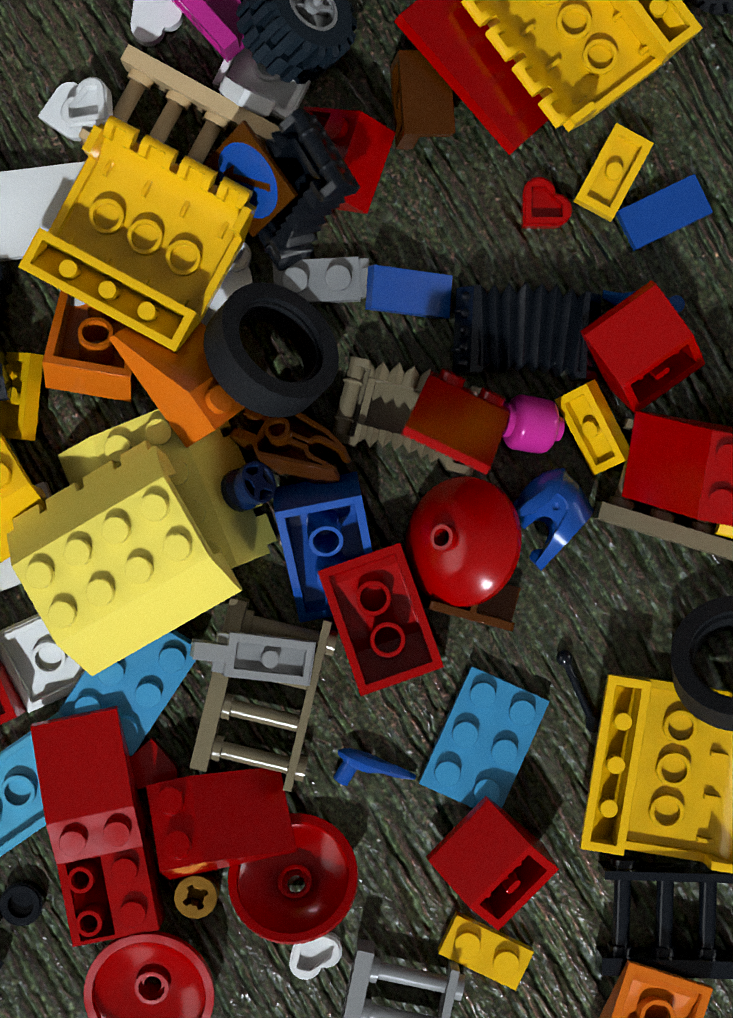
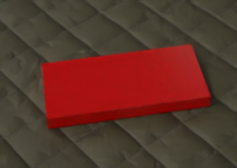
(473, 69)

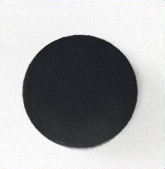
(22, 902)

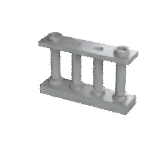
(369, 968)

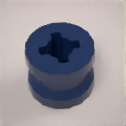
(248, 486)

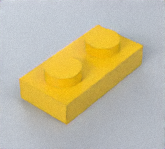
(613, 172)
(20, 413)
(594, 427)
(485, 950)

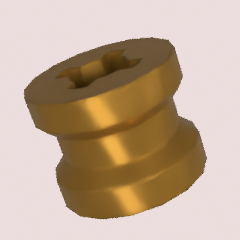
(203, 887)

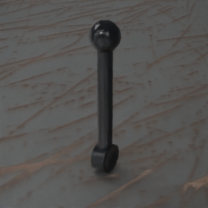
(565, 659)

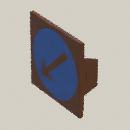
(250, 164)

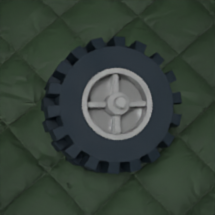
(297, 36)

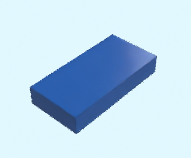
(664, 212)
(408, 292)

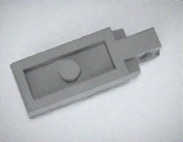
(326, 279)
(257, 656)

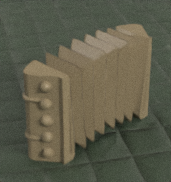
(377, 408)

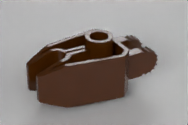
(293, 447)

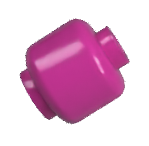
(533, 424)

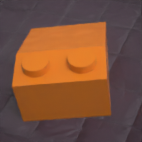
(82, 356)
(178, 382)
(655, 994)

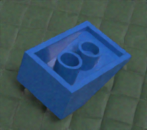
(319, 530)

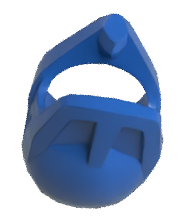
(559, 504)

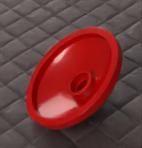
(480, 546)
(330, 874)
(119, 982)

